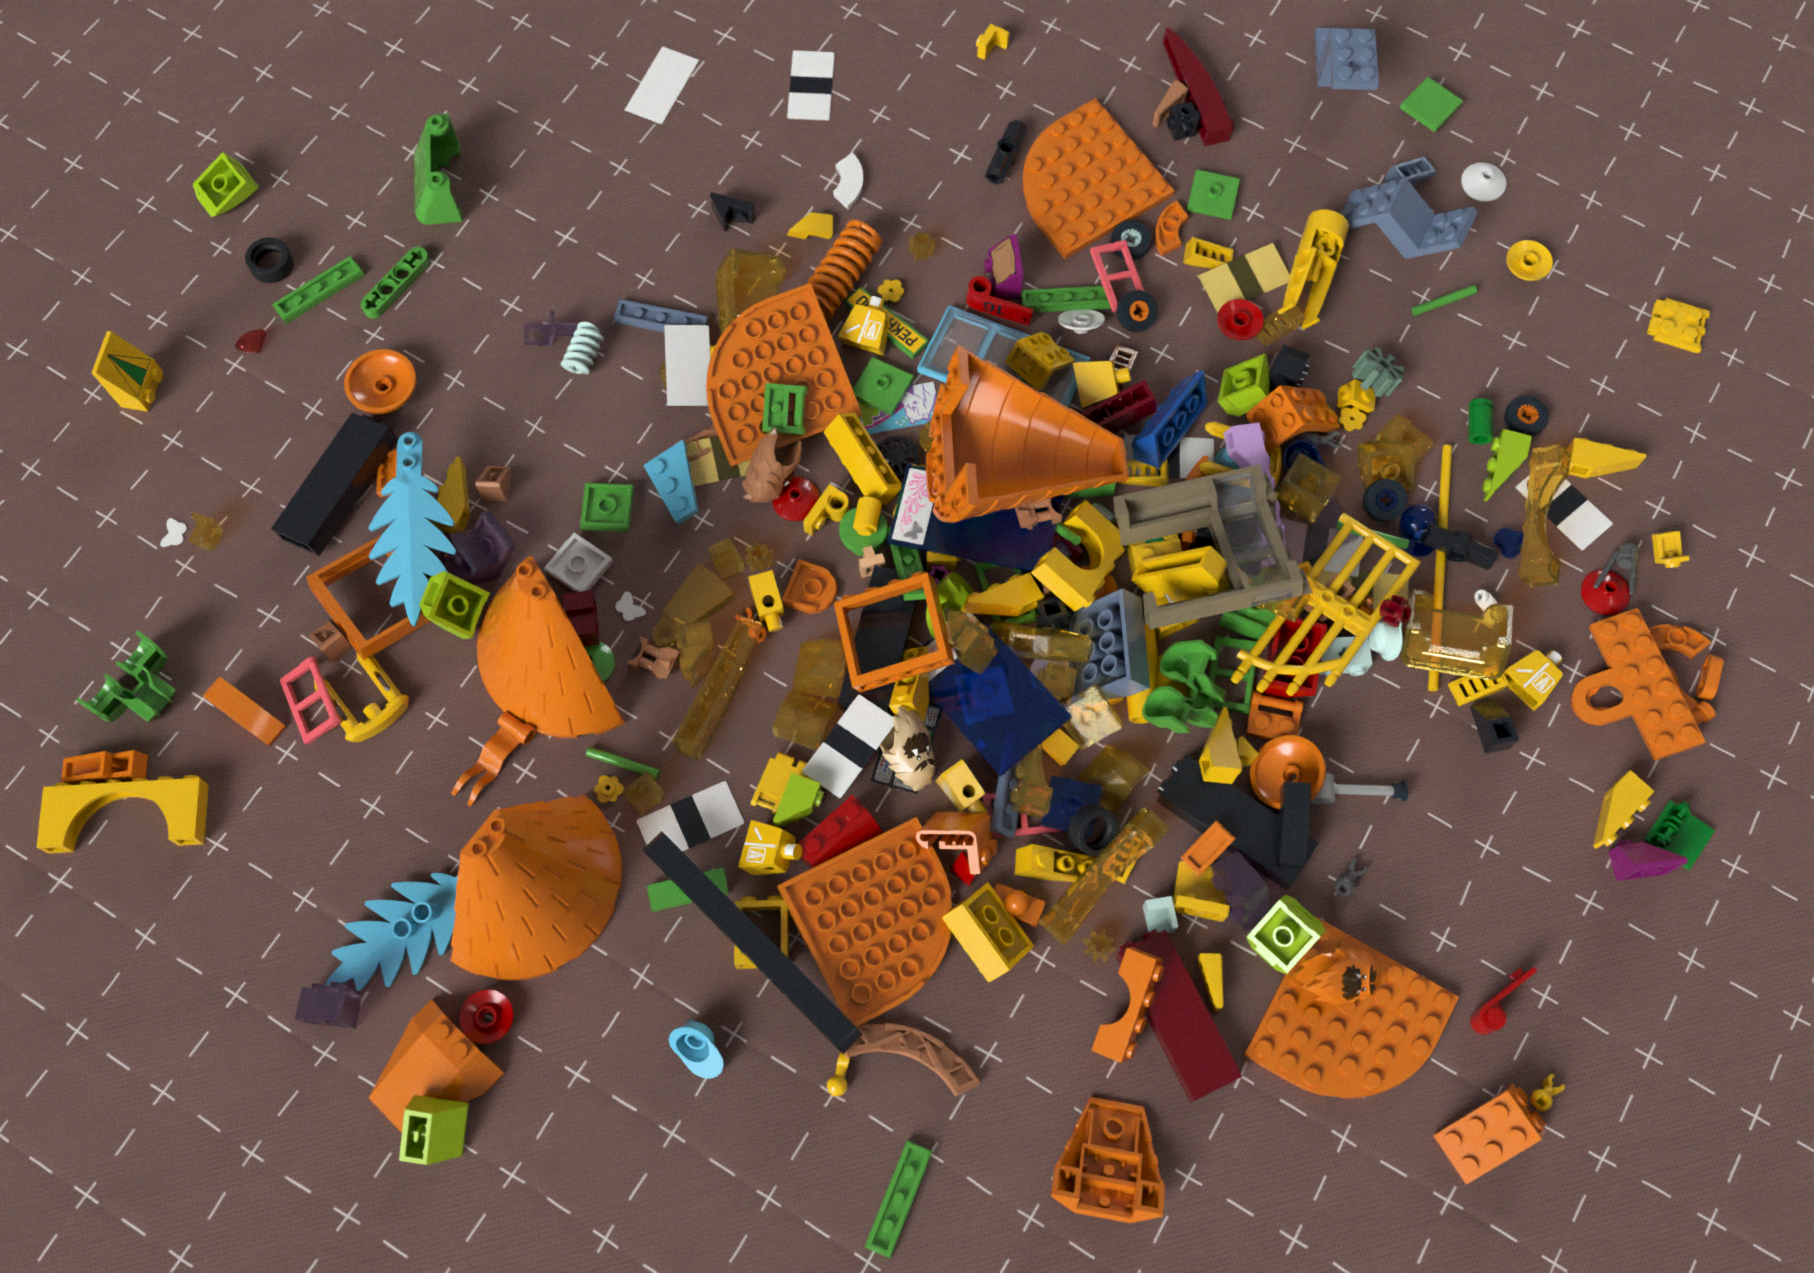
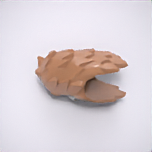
(767, 476)

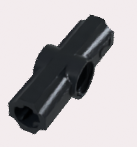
(1006, 152)
(1459, 546)

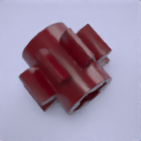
(1395, 611)

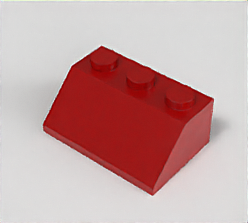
(1299, 657)
(838, 833)

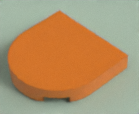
(810, 588)

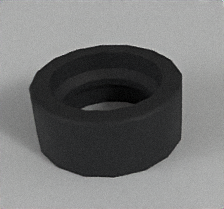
(262, 247)
(1080, 822)

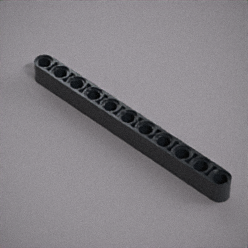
(753, 943)

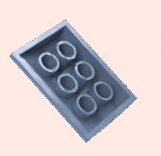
(1116, 645)

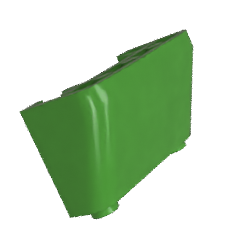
(432, 188)

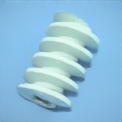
(582, 349)

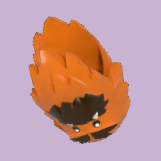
(1340, 975)

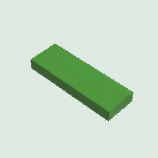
(668, 895)

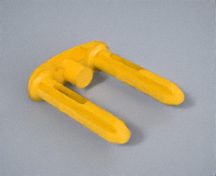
(1210, 468)
(378, 718)

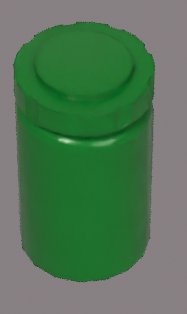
(1480, 421)

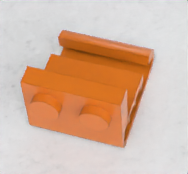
(961, 831)

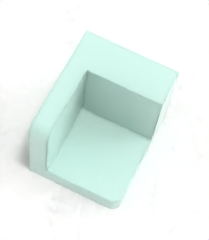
(1160, 914)

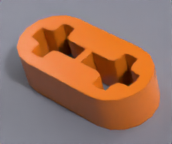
(1709, 677)

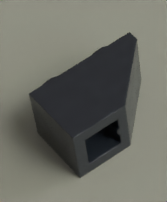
(1494, 727)

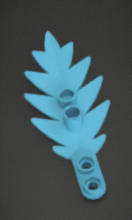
(411, 531)
(408, 929)

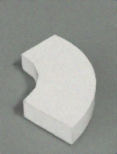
(851, 181)

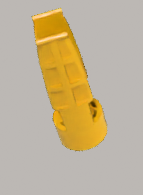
(1316, 261)

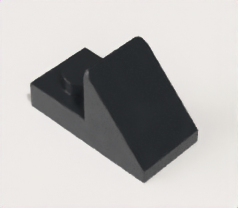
(728, 208)

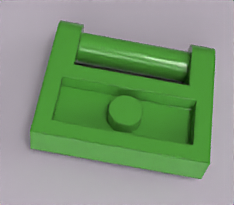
(776, 408)

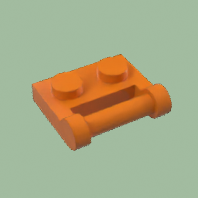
(1270, 725)

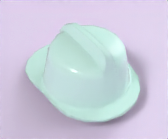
(1386, 640)

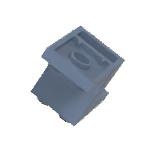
(1346, 58)
(1407, 218)

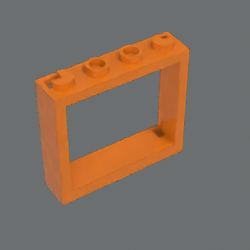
(338, 569)
(904, 669)

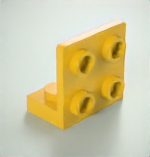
(1037, 359)
(1197, 895)

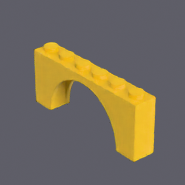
(68, 808)

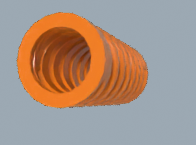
(848, 239)

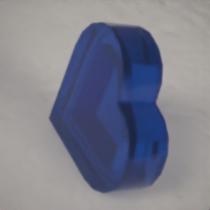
(1509, 542)

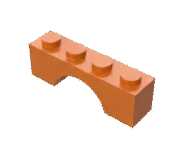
(1140, 973)

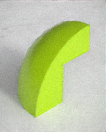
(952, 594)

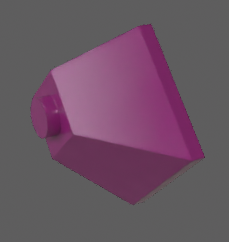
(1642, 860)

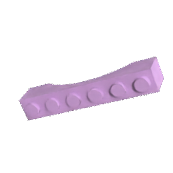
(1247, 449)

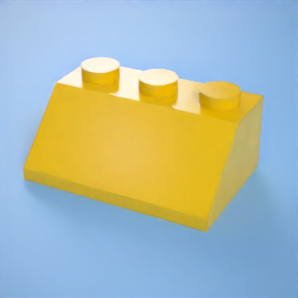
(988, 932)

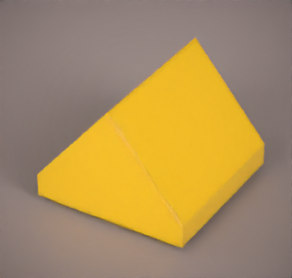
(1246, 751)

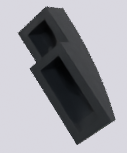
(1293, 823)

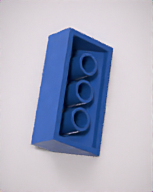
(1171, 421)

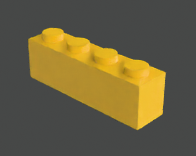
(862, 458)

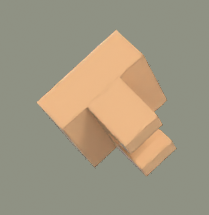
(868, 561)

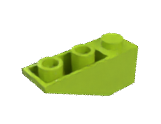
(1509, 453)

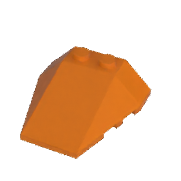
(432, 1062)
(1110, 1165)

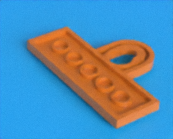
(1644, 684)

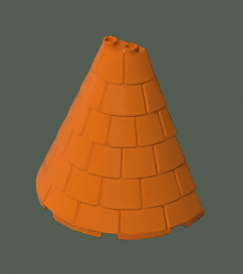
(1009, 444)
(538, 662)
(535, 888)

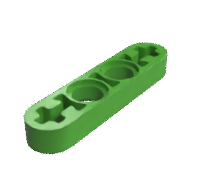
(392, 280)

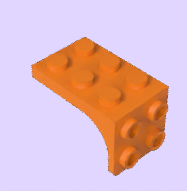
(1291, 412)
(1491, 1133)

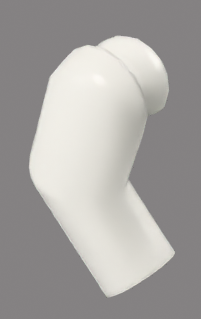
(1484, 599)

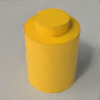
(867, 515)

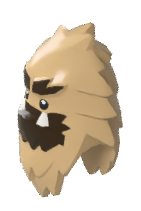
(909, 750)

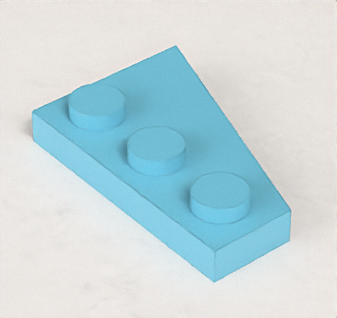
(673, 481)

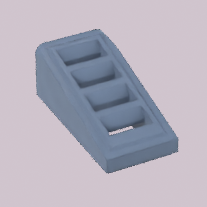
(1411, 171)

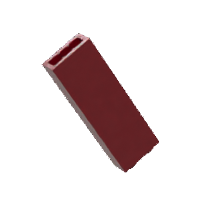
(1184, 1023)

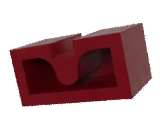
(582, 613)

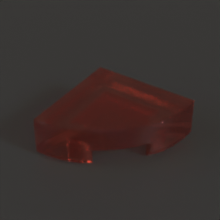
(251, 341)

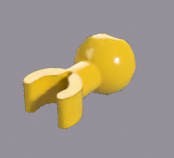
(837, 1083)
(1542, 1098)

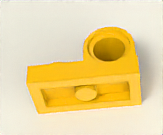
(823, 509)

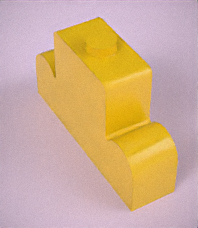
(1182, 574)

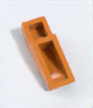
(244, 711)
(104, 766)

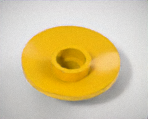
(1533, 254)

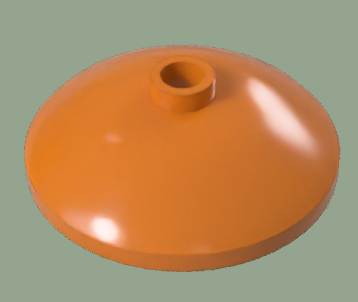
(378, 371)
(1282, 759)

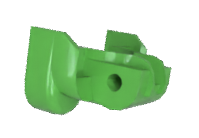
(146, 698)
(1167, 706)

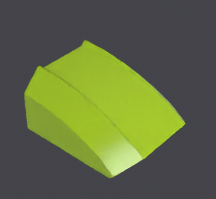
(223, 185)
(1244, 385)
(453, 604)
(1285, 934)

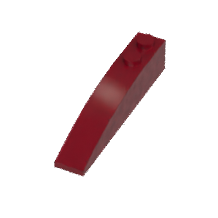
(1215, 123)
(1123, 408)

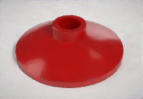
(1240, 311)
(796, 508)
(1600, 599)
(475, 1010)

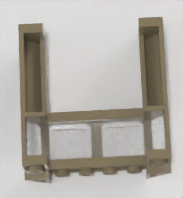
(1241, 521)

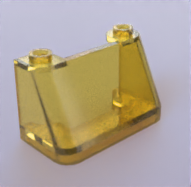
(745, 280)
(1456, 640)

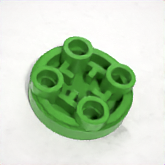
(855, 541)

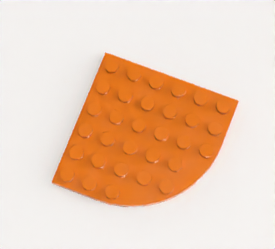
(1088, 179)
(775, 343)
(874, 920)
(1353, 1045)

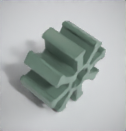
(1377, 372)

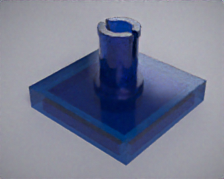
(1068, 798)

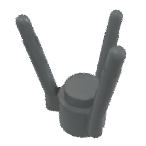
(1627, 559)

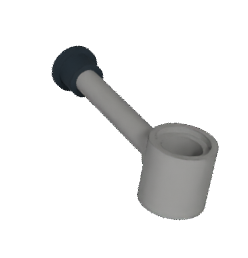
(1330, 789)

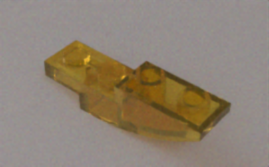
(1044, 643)

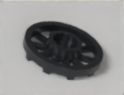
(896, 456)

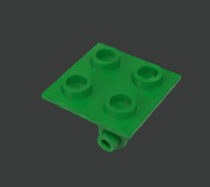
(1680, 832)

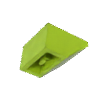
(433, 1130)

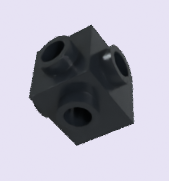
(1183, 121)
(1053, 614)

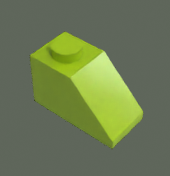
(798, 800)

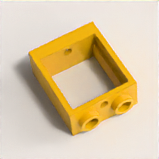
(771, 903)

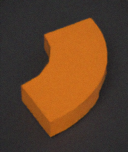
(1168, 228)
(1679, 639)

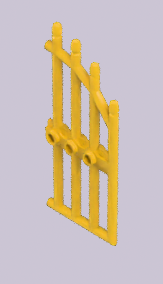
(1327, 602)

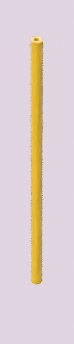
(1433, 680)

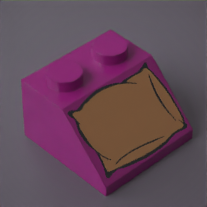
(1005, 269)

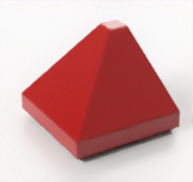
(962, 870)

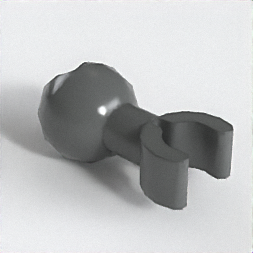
(1322, 440)
(1346, 883)

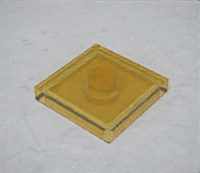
(1091, 717)

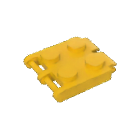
(1678, 324)
(775, 781)

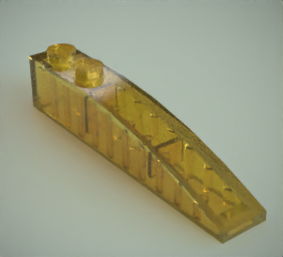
(717, 690)

